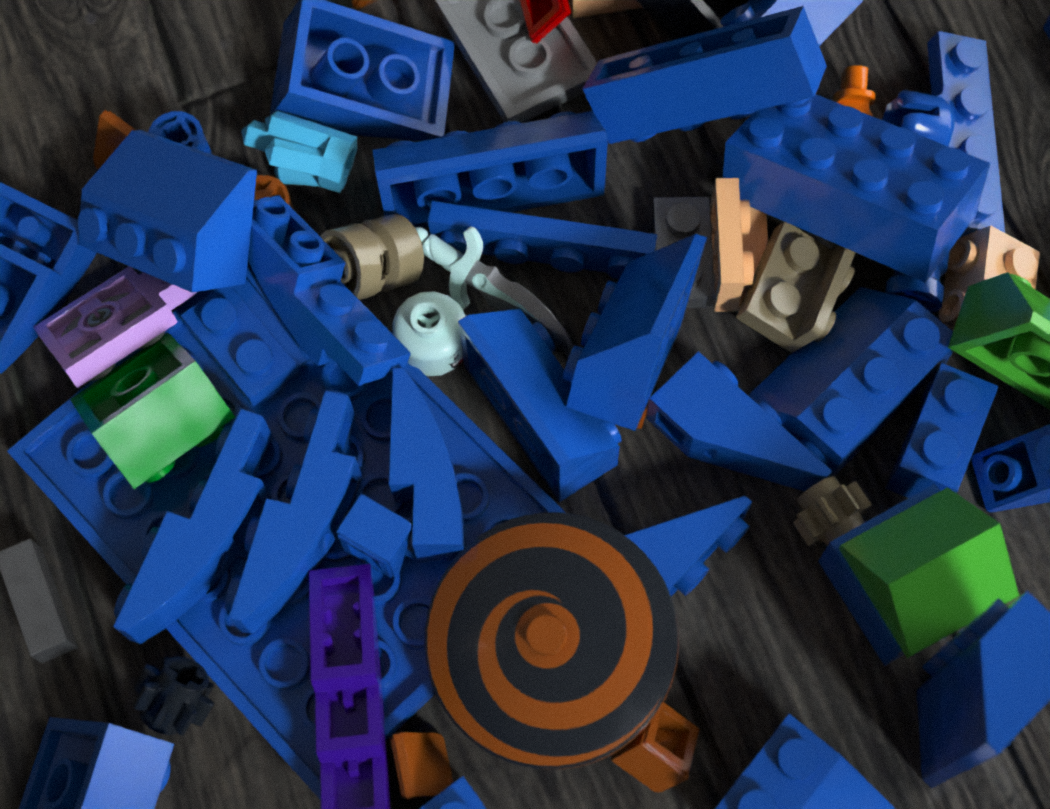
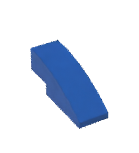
(423, 473)

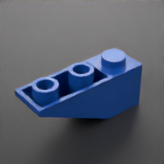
(724, 427)
(685, 543)

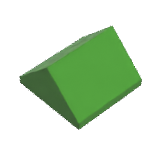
(932, 568)

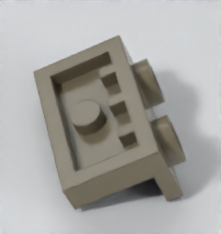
(796, 288)

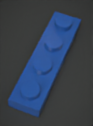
(556, 242)

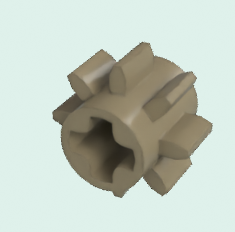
(830, 510)

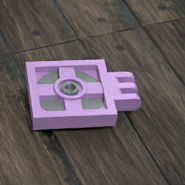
(110, 323)

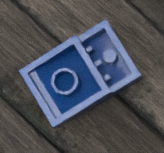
(36, 268)

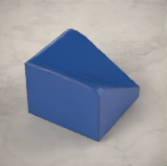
(375, 536)

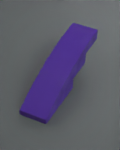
(347, 689)

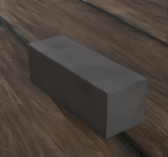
(36, 601)

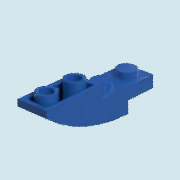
(306, 290)
(299, 534)
(192, 554)

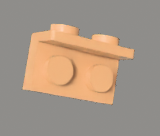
(737, 243)

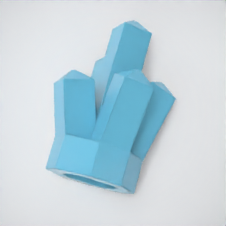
(303, 150)

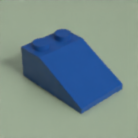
(362, 73)
(800, 773)

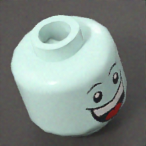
(430, 332)

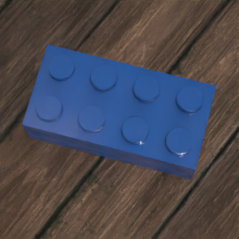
(857, 182)

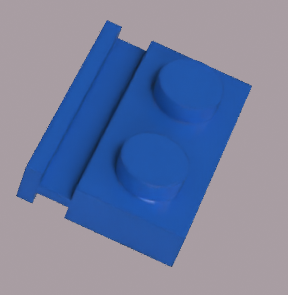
(246, 338)

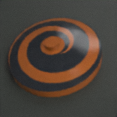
(551, 641)

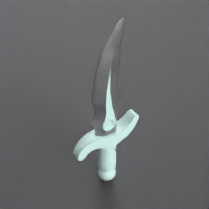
(486, 279)

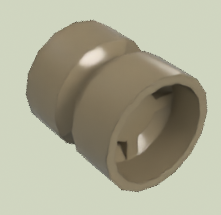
(378, 254)

